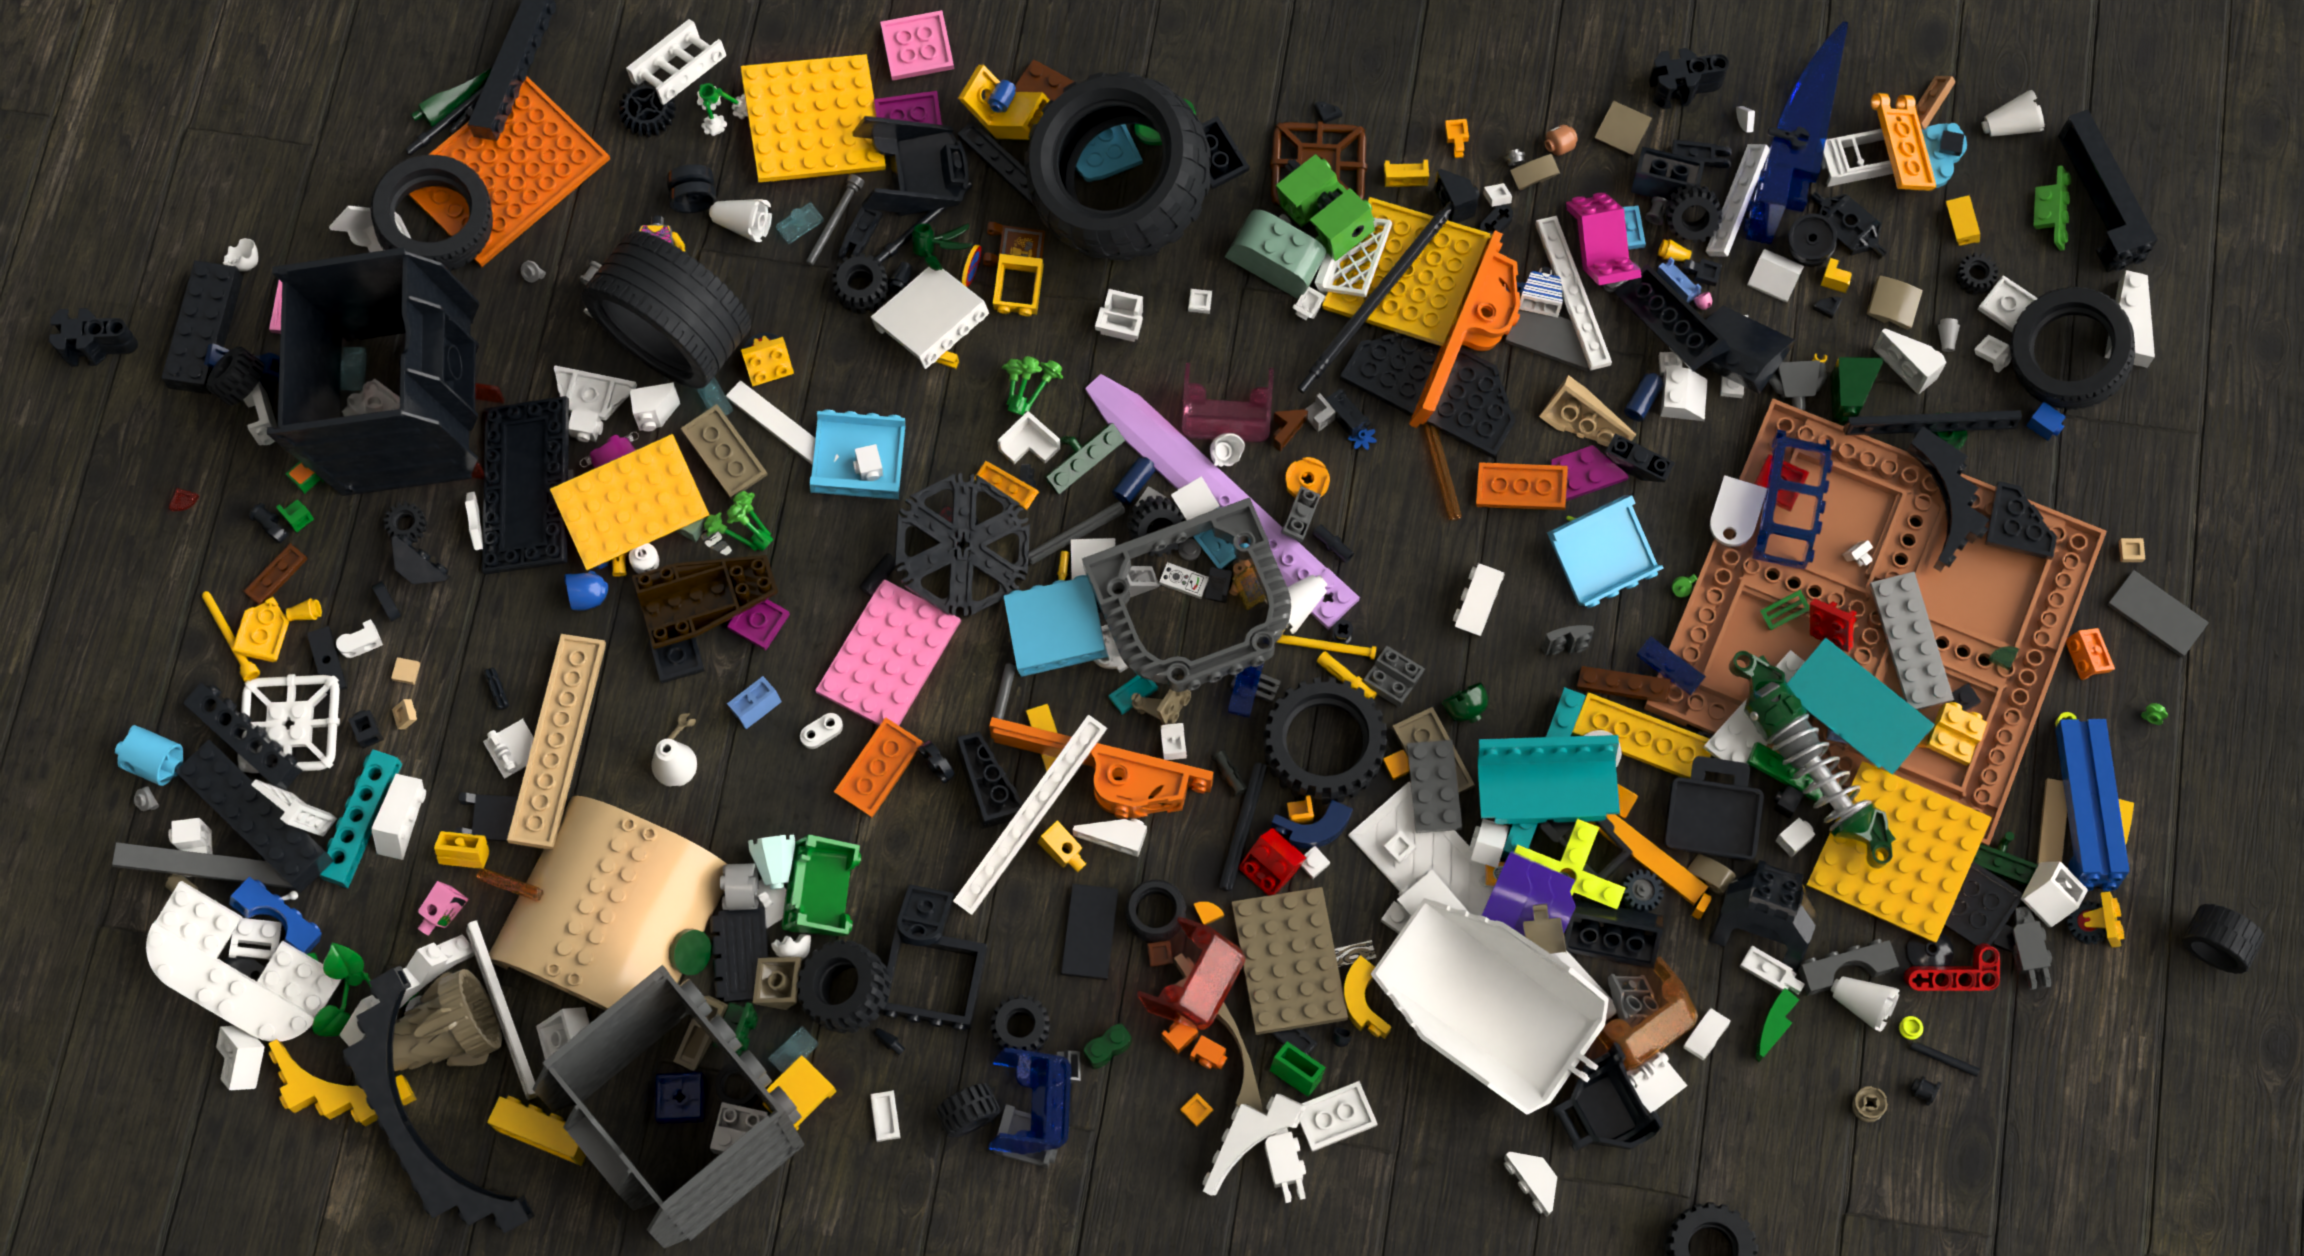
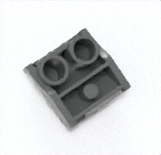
(1632, 998)

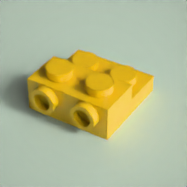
(1956, 733)

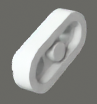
(822, 732)

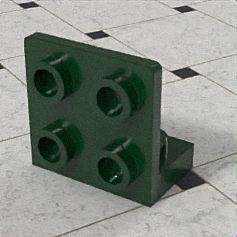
(741, 1021)

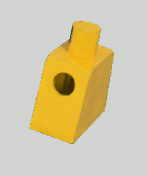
(1057, 838)

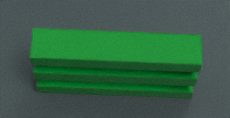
(1802, 601)

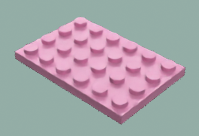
(888, 655)

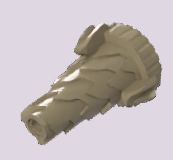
(451, 1024)

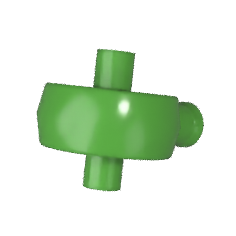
(1683, 586)

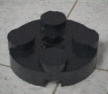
(936, 762)

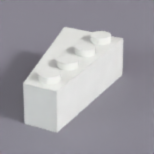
(2135, 300)

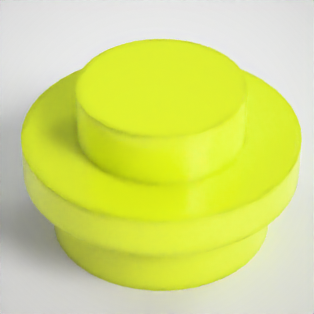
(1911, 1028)

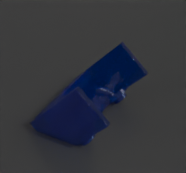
(1050, 1111)

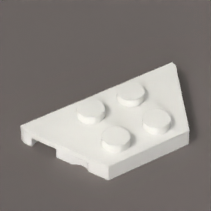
(592, 391)

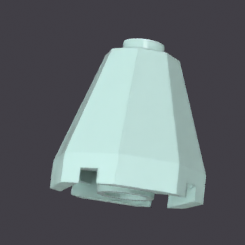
(773, 859)

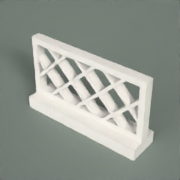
(1329, 268)
(296, 811)

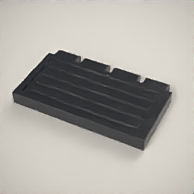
(739, 945)

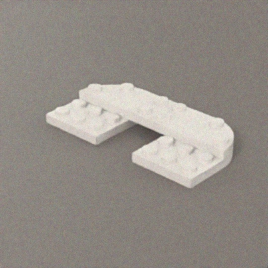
(185, 953)

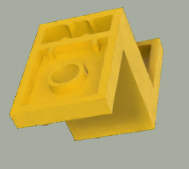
(1018, 118)

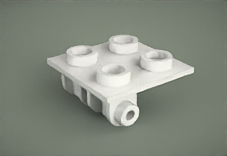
(510, 747)
(1656, 1081)

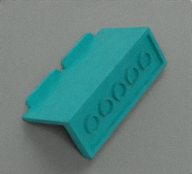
(1858, 707)
(1548, 779)

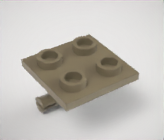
(1164, 709)

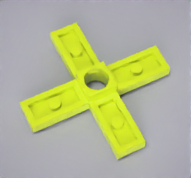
(1574, 859)

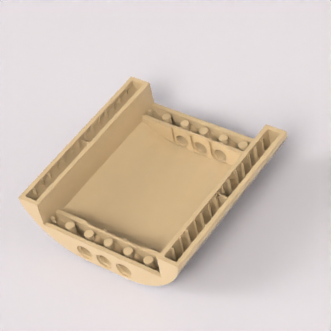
(608, 903)

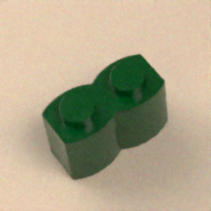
(1114, 1042)

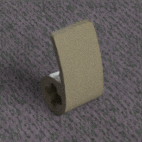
(1712, 872)

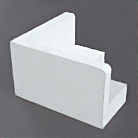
(1028, 435)
(242, 1058)

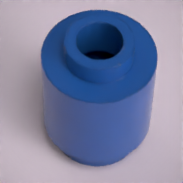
(1002, 96)

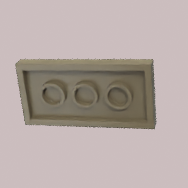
(724, 451)
(1426, 728)

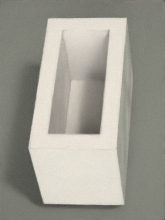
(1488, 843)

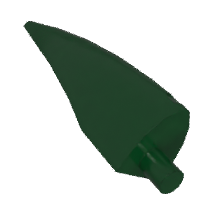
(443, 103)

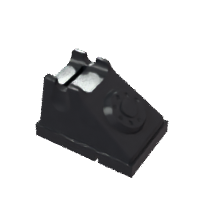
(1225, 157)

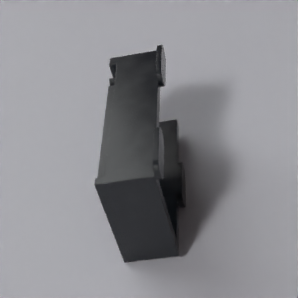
(1557, 830)

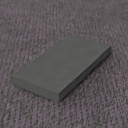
(1548, 337)
(2158, 614)

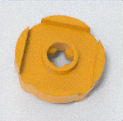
(1305, 467)

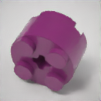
(612, 450)

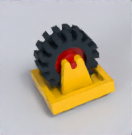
(2095, 921)

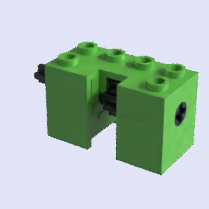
(1317, 197)

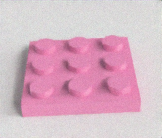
(917, 45)

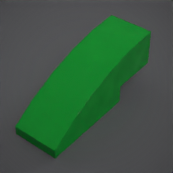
(1775, 1023)

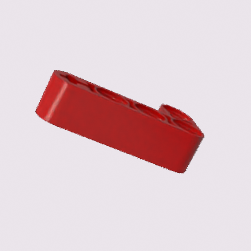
(1952, 974)

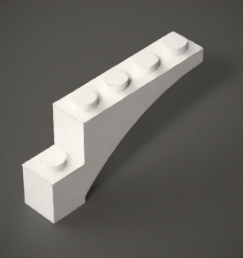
(1247, 1130)

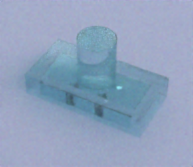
(799, 222)
(713, 395)
(798, 1044)

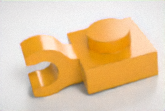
(1457, 133)

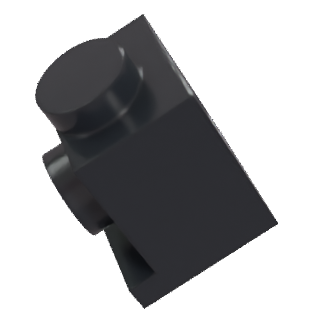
(369, 736)

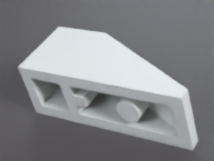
(1119, 835)

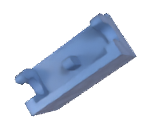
(1678, 281)
(754, 702)

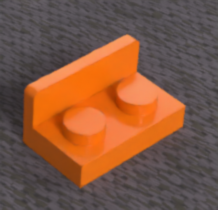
(2089, 653)

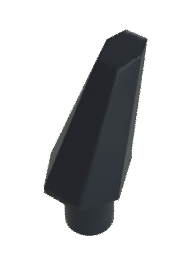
(889, 1040)

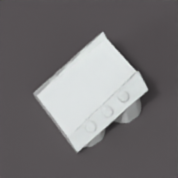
(372, 399)

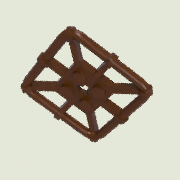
(1329, 152)

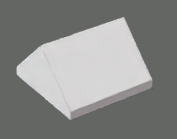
(1775, 275)

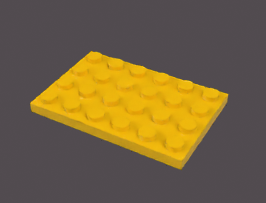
(629, 502)

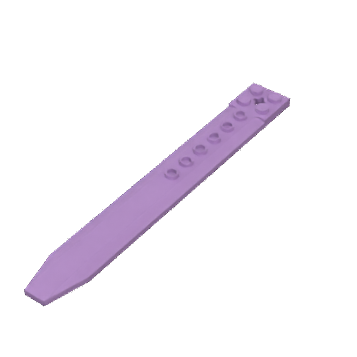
(1183, 463)

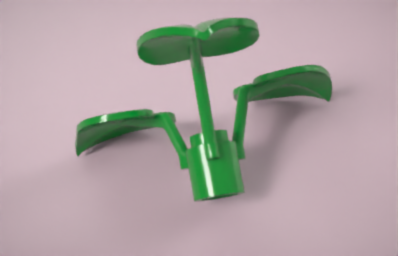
(340, 964)

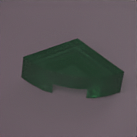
(2004, 656)

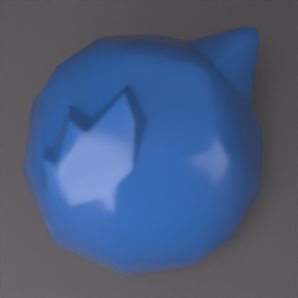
(585, 590)

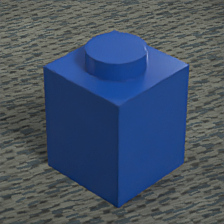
(2046, 421)

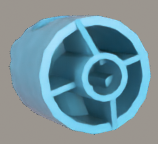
(149, 755)

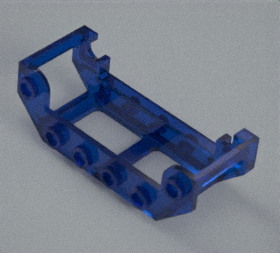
(1776, 483)

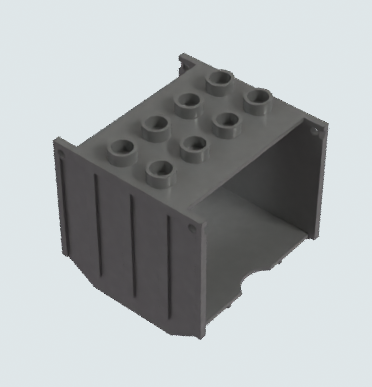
(616, 1041)

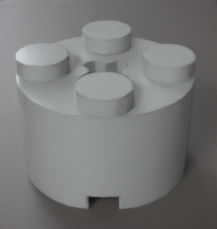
(740, 886)

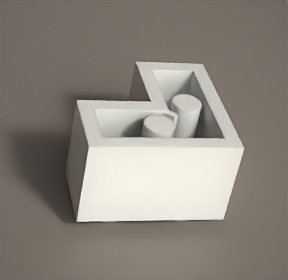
(191, 836)

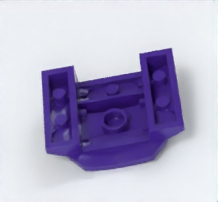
(1529, 884)

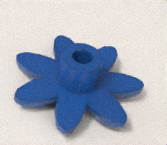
(1363, 438)

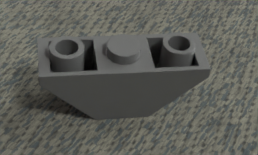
(1300, 514)

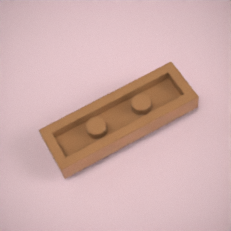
(1933, 98)

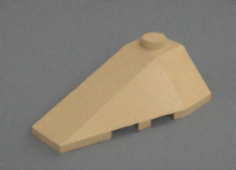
(1581, 413)

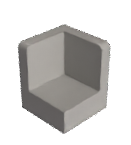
(1320, 413)

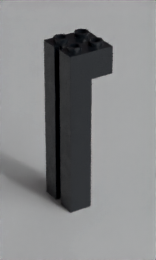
(2128, 229)

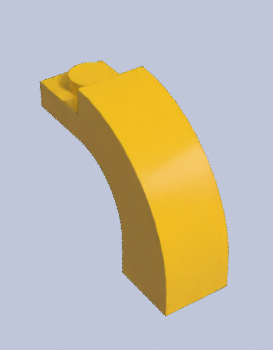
(1354, 994)

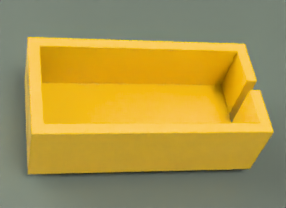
(535, 1128)

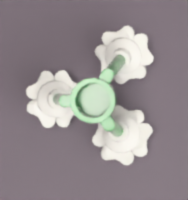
(709, 97)

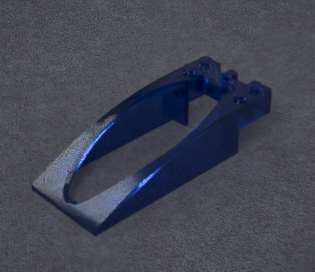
(1787, 171)

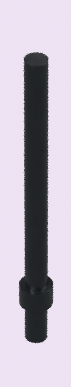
(425, 138)
(892, 248)

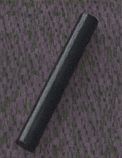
(1944, 1058)

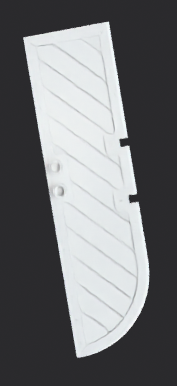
(1436, 851)

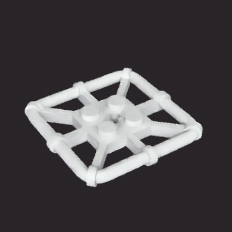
(297, 711)

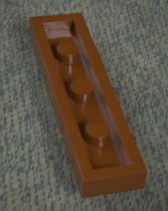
(1624, 684)

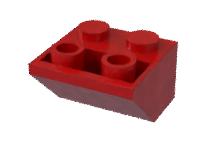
(1271, 862)

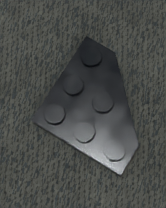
(2018, 524)

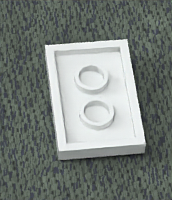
(1336, 1116)

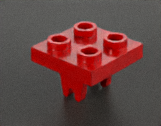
(1832, 623)

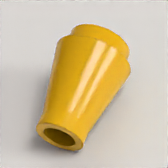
(1672, 249)
(306, 610)

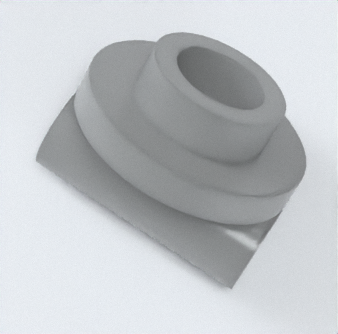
(531, 271)
(145, 800)

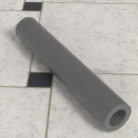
(1004, 691)

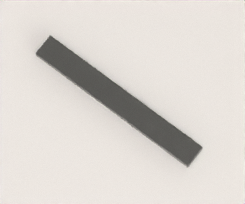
(196, 864)

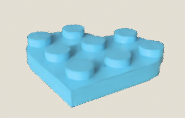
(1108, 154)
(1941, 163)

